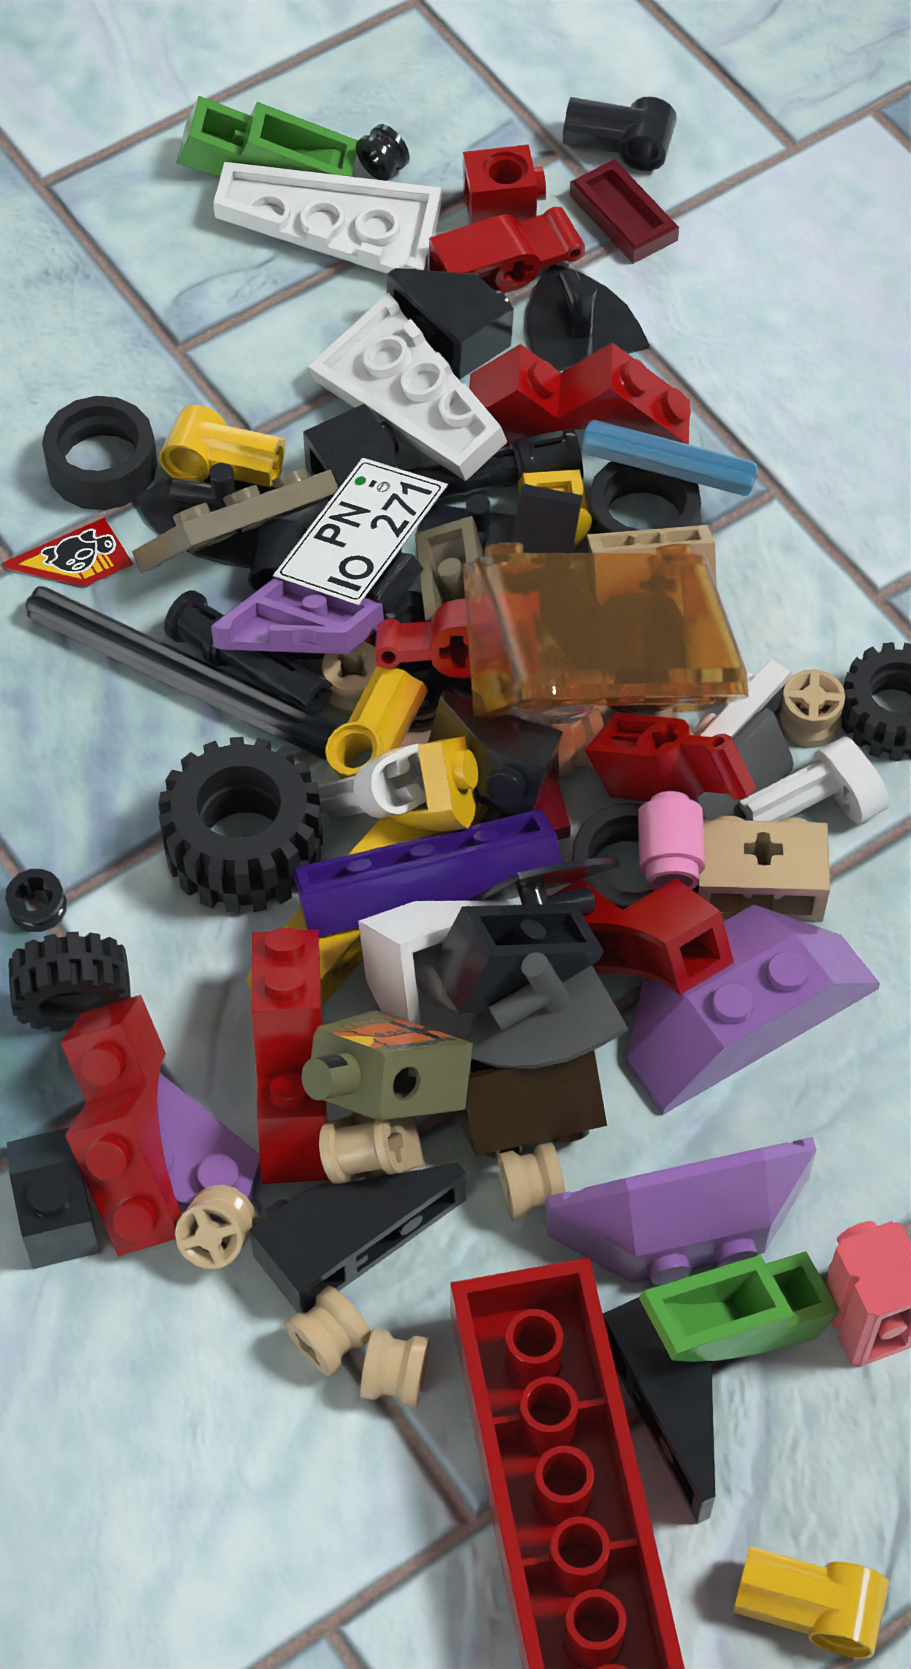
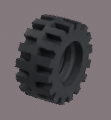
(861, 713)
(66, 977)

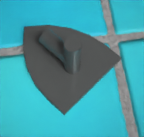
(546, 1019)

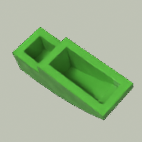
(261, 139)
(741, 1309)

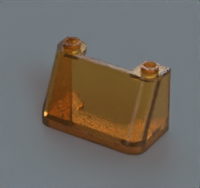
(598, 631)

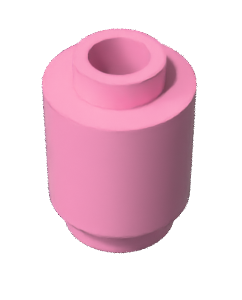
(671, 840)

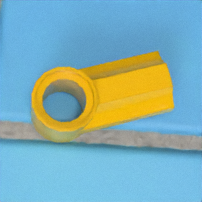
(204, 439)
(378, 719)
(831, 1603)

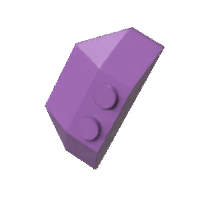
(777, 988)
(684, 1214)

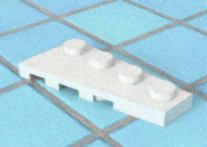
(338, 215)
(410, 387)

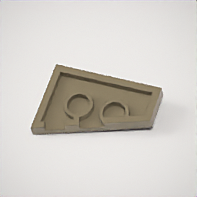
(244, 510)

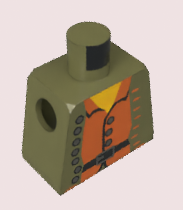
(367, 1063)

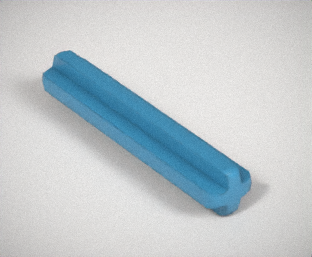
(669, 458)

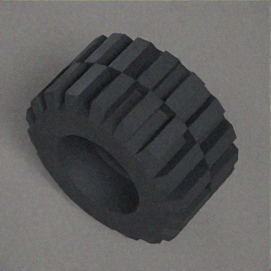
(233, 782)

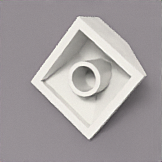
(399, 961)

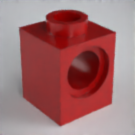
(502, 183)

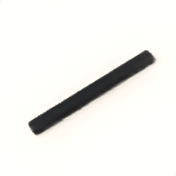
(180, 670)

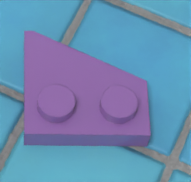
(296, 620)
(201, 1149)

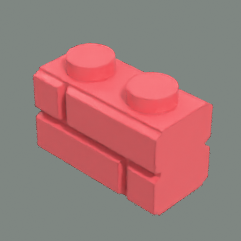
(872, 1291)

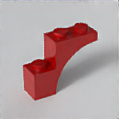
(608, 387)
(661, 938)
(284, 1020)
(118, 1129)

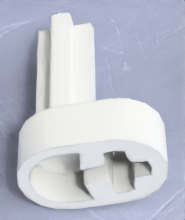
(837, 771)
(377, 787)

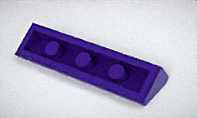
(428, 868)

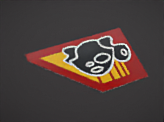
(76, 557)

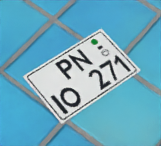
(360, 531)

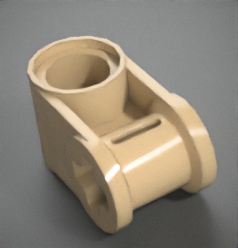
(369, 1147)

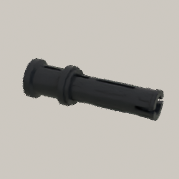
(508, 465)
(268, 668)

